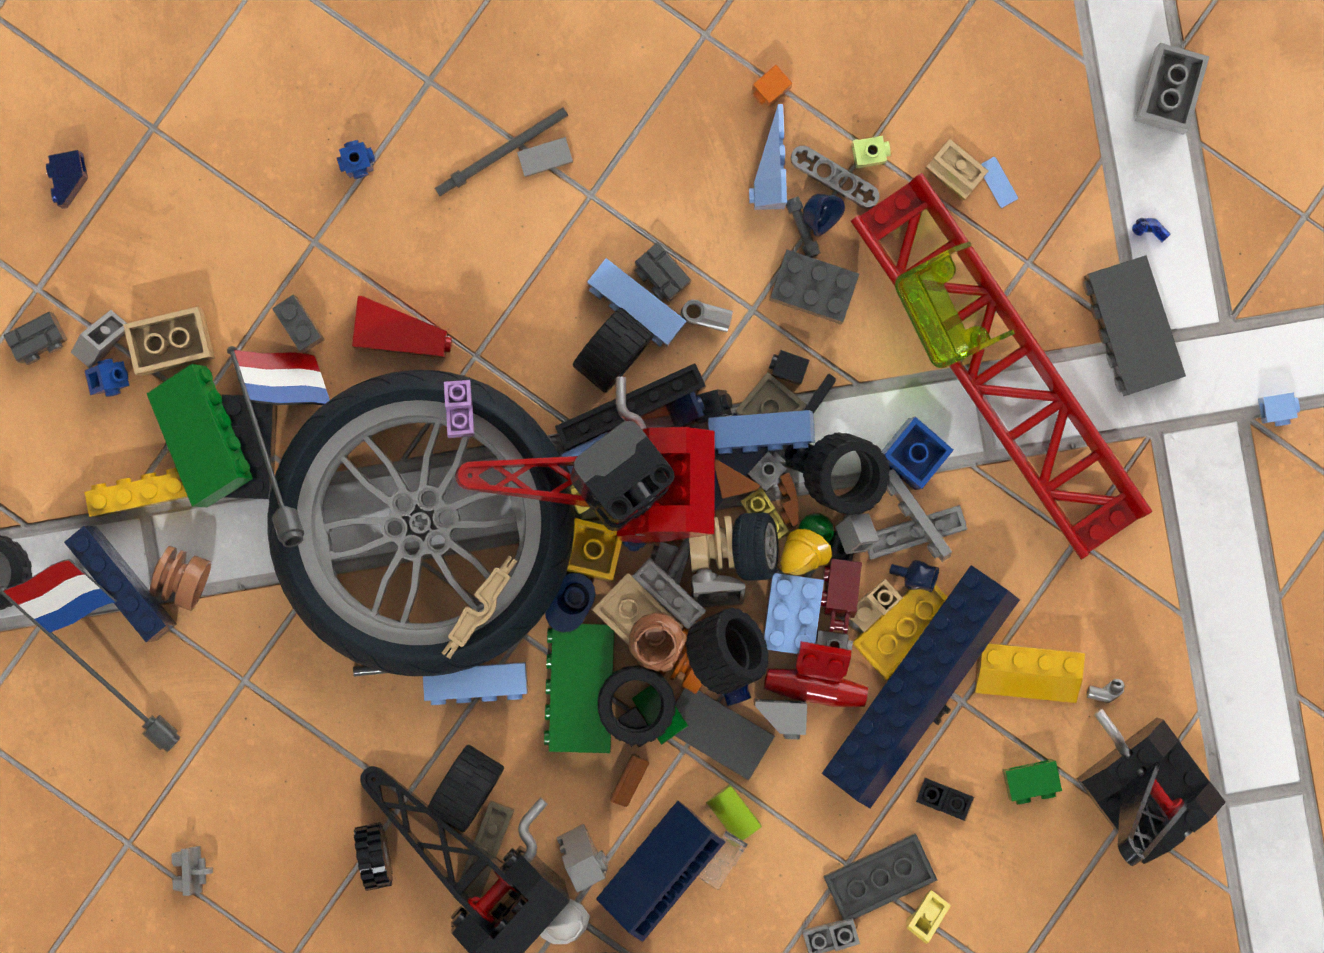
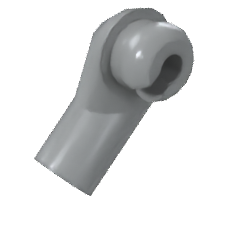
(1107, 693)

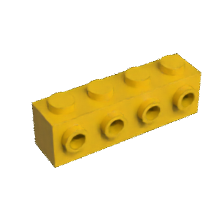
(136, 494)

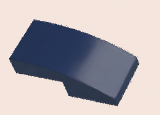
(685, 409)

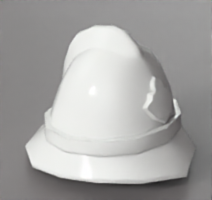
(567, 925)

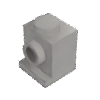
(760, 477)
(826, 637)

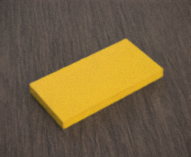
(897, 631)

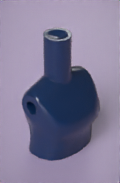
(917, 575)

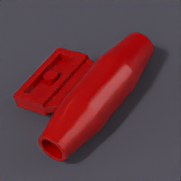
(818, 678)

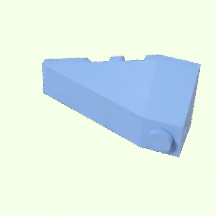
(770, 180)

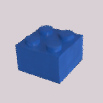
(916, 453)

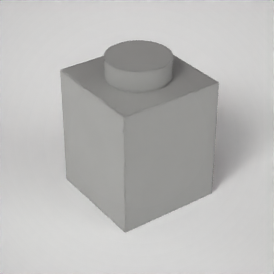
(857, 533)

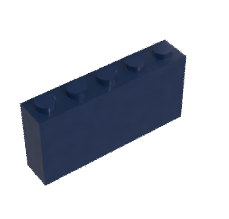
(120, 582)
(660, 871)

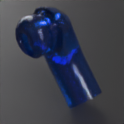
(1150, 225)

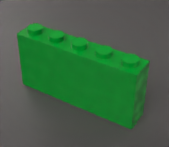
(199, 435)
(578, 668)

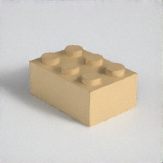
(168, 341)

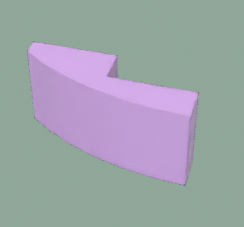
(459, 408)

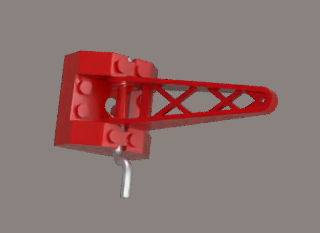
(680, 514)

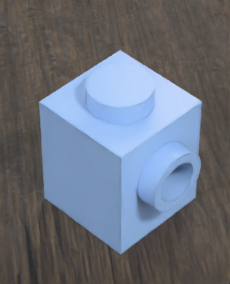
(1279, 409)

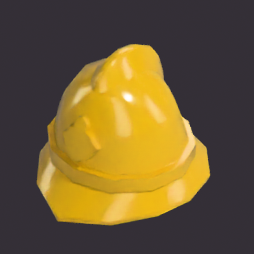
(804, 552)

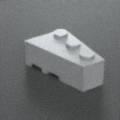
(581, 858)

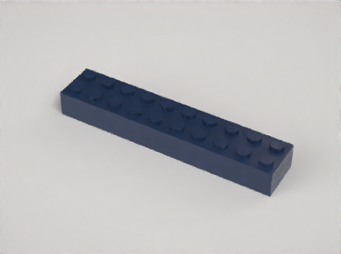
(920, 686)

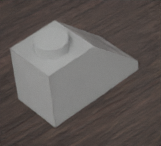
(99, 339)

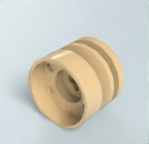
(713, 547)

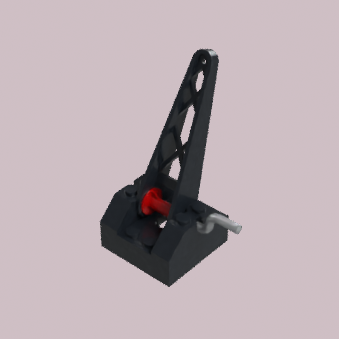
(1150, 791)
(535, 889)

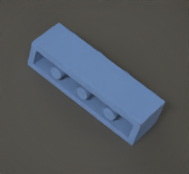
(763, 430)

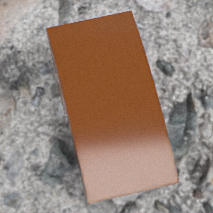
(790, 510)

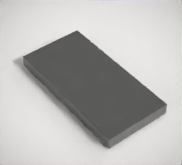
(722, 733)
(880, 877)

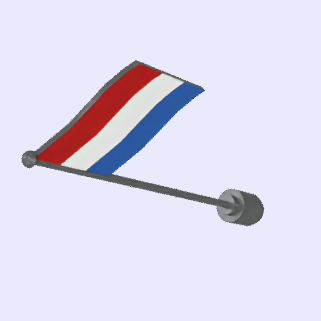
(279, 380)
(62, 597)

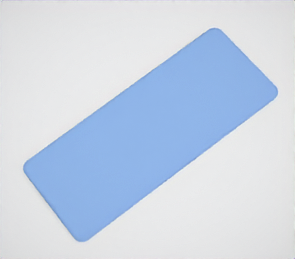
(999, 183)

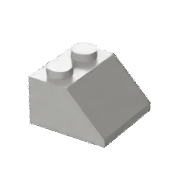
(785, 716)

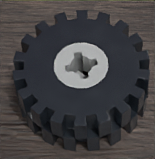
(373, 856)

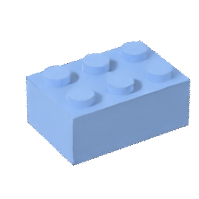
(792, 612)

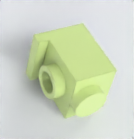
(863, 158)

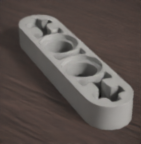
(837, 173)

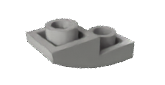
(831, 936)

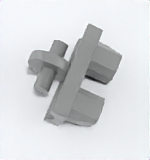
(193, 870)

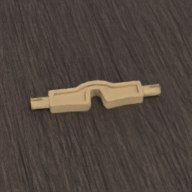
(470, 618)

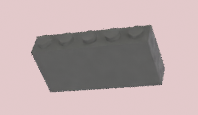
(1133, 326)

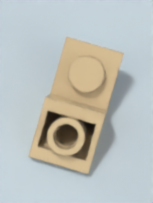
(875, 604)

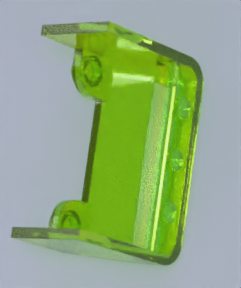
(934, 314)

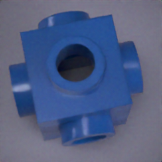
(362, 166)
(107, 378)

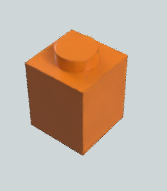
(771, 86)

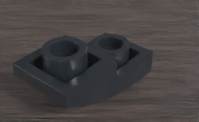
(945, 799)

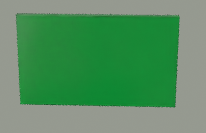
(649, 706)

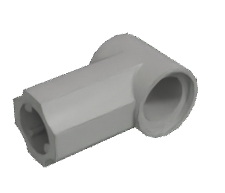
(710, 316)

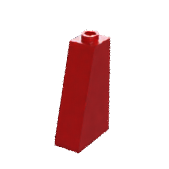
(390, 330)

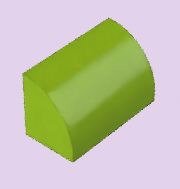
(733, 813)

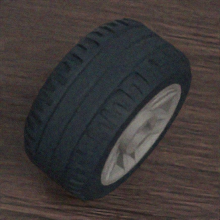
(755, 546)

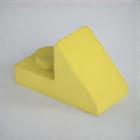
(927, 916)

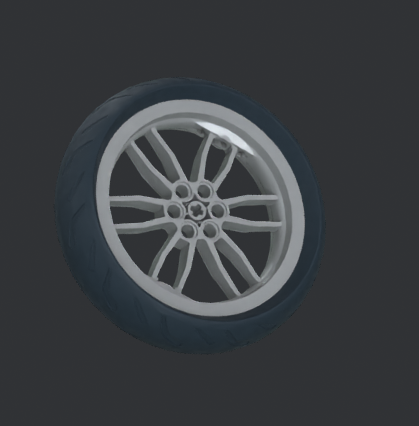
(309, 569)

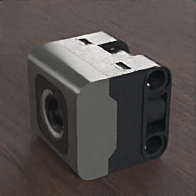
(621, 475)

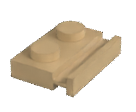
(956, 169)

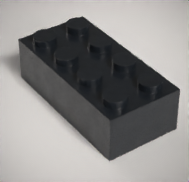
(243, 428)

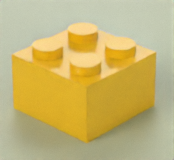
(594, 551)

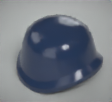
(823, 212)

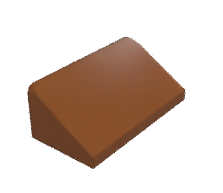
(629, 780)

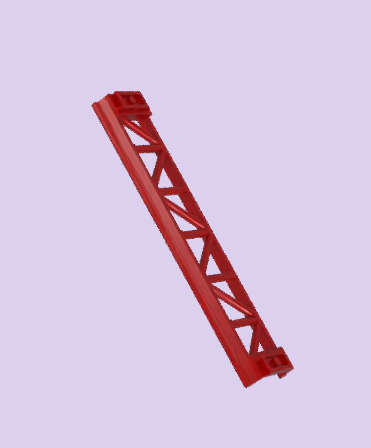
(1116, 511)

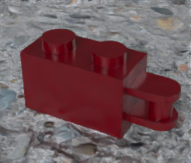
(841, 592)

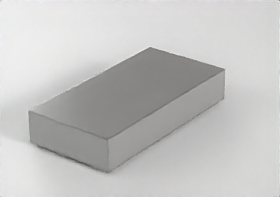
(545, 157)

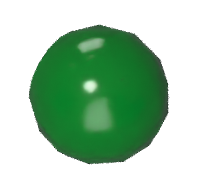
(819, 524)

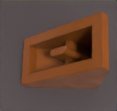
(732, 482)

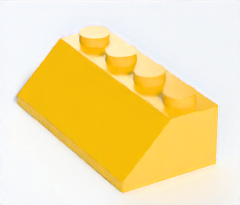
(1030, 673)

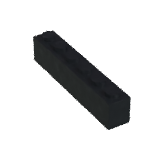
(640, 401)

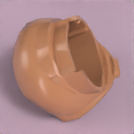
(656, 641)

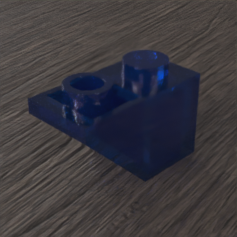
(68, 176)

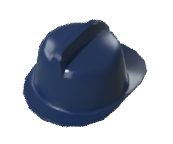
(571, 603)

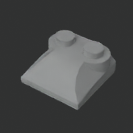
(716, 590)

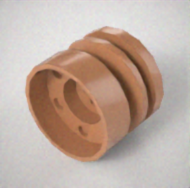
(184, 579)

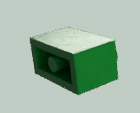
(1032, 781)

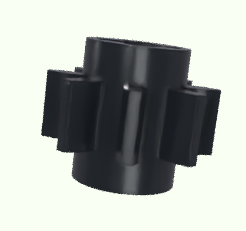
(797, 457)

